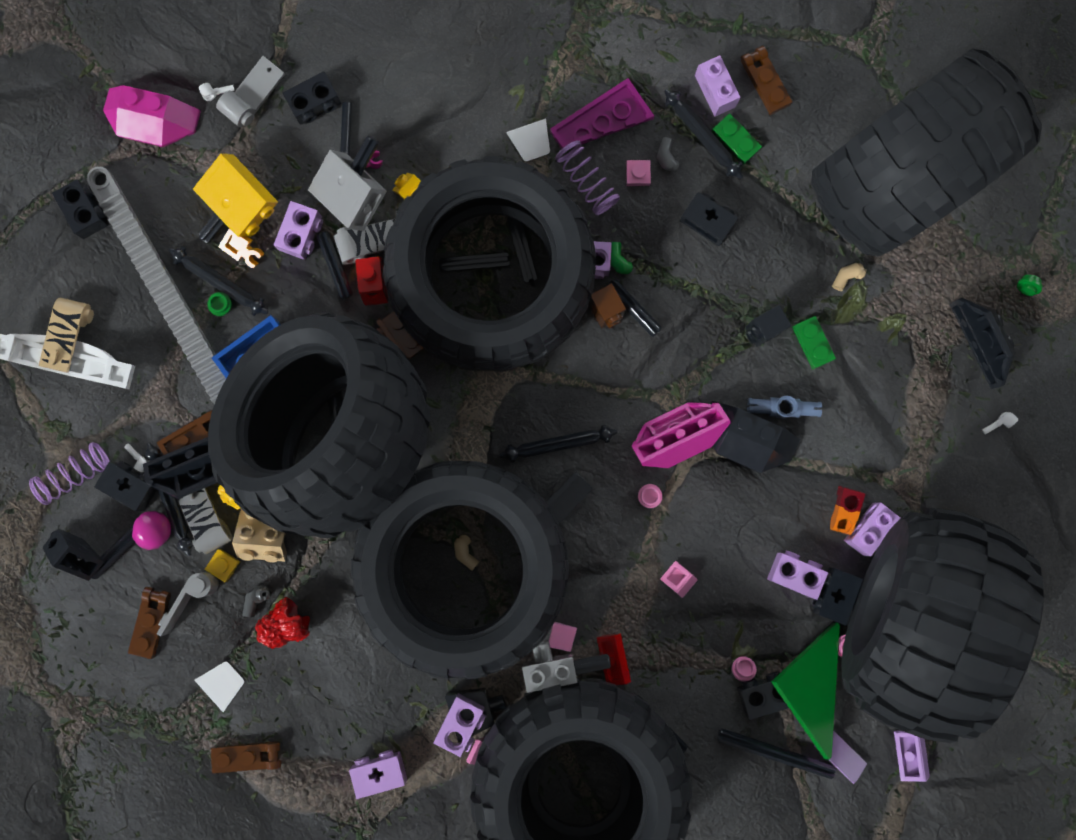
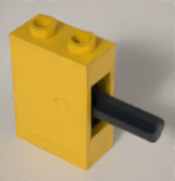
(234, 197)

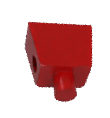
(371, 280)

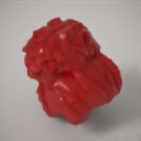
(282, 625)

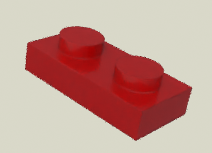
(613, 646)

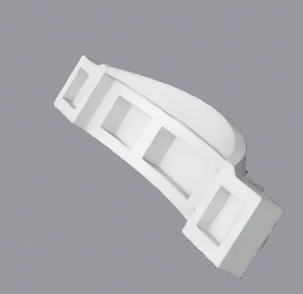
(87, 360)

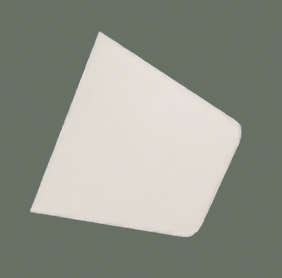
(531, 140)
(221, 684)

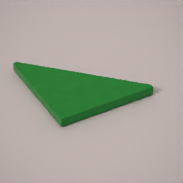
(810, 688)

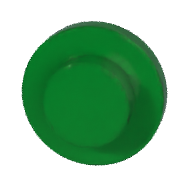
(1030, 285)
(219, 304)

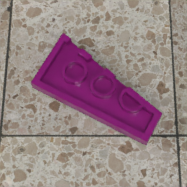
(607, 114)

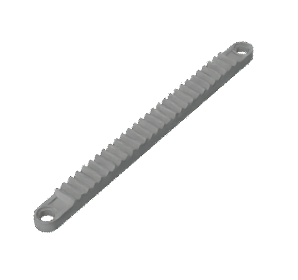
(157, 280)

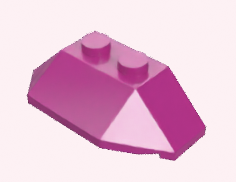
(149, 116)
(680, 434)

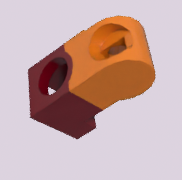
(846, 510)

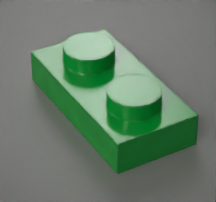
(736, 139)
(814, 342)

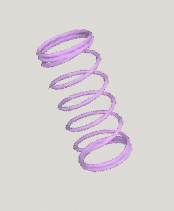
(601, 208)
(44, 489)

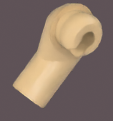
(851, 271)
(462, 552)

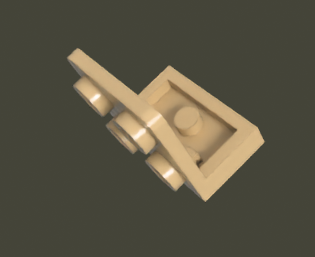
(258, 540)

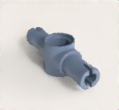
(797, 407)

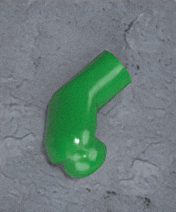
(617, 262)

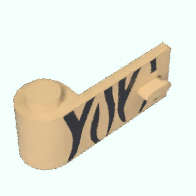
(63, 333)

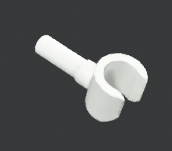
(209, 93)
(1005, 418)
(140, 459)

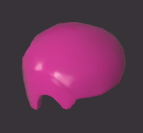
(151, 530)

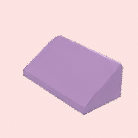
(911, 757)
(846, 759)

